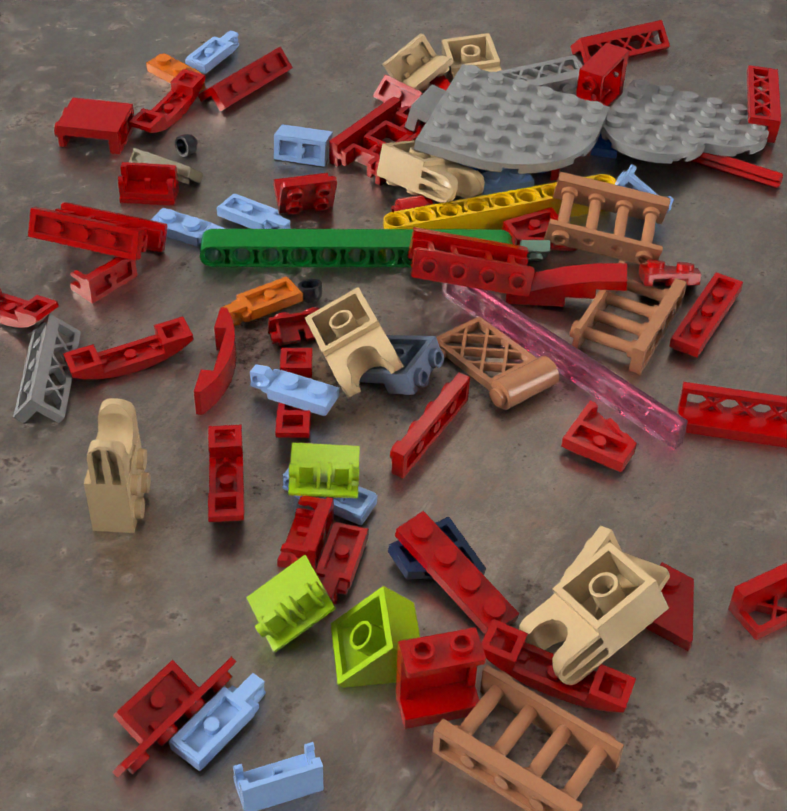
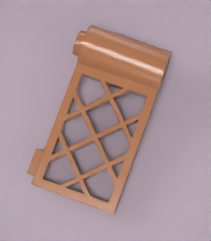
(516, 381)

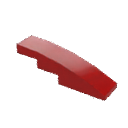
(574, 281)

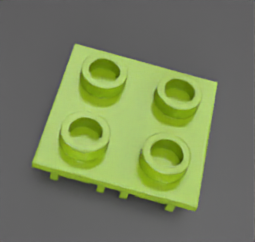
(324, 470)
(290, 603)

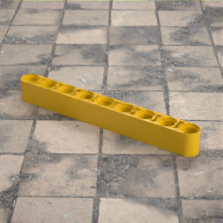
(485, 211)

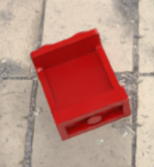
(96, 120)
(438, 676)

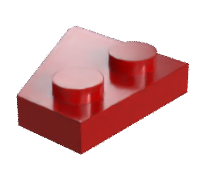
(533, 227)
(659, 272)
(599, 439)
(677, 621)

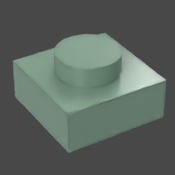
(536, 249)

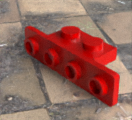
(159, 704)

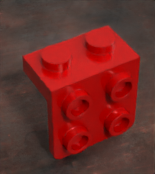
(305, 193)

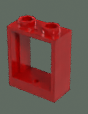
(598, 77)

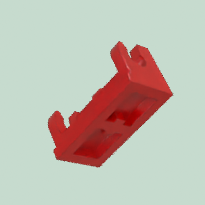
(148, 183)
(104, 279)
(308, 531)

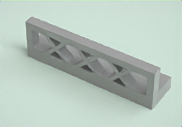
(564, 81)
(39, 364)

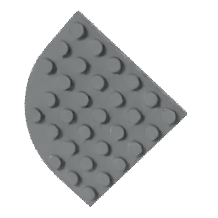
(509, 124)

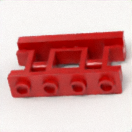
(364, 138)
(97, 230)
(470, 262)

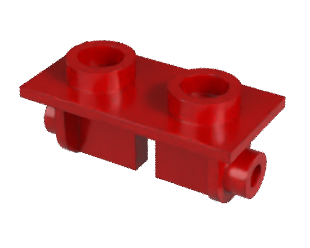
(285, 327)

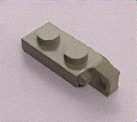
(184, 172)

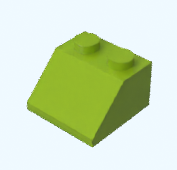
(369, 636)

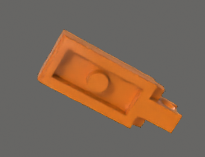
(168, 67)
(264, 300)

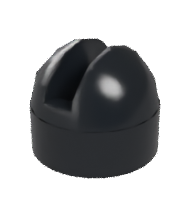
(186, 145)
(311, 290)

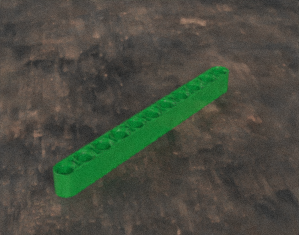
(318, 247)

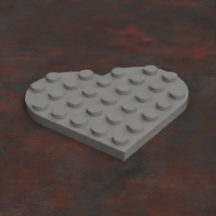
(671, 125)

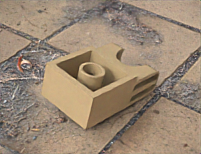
(471, 50)
(427, 173)
(352, 340)
(116, 470)
(594, 613)

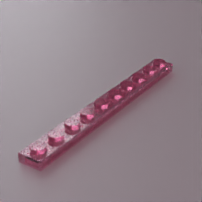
(572, 364)

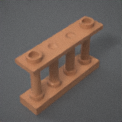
(611, 198)
(648, 333)
(508, 778)

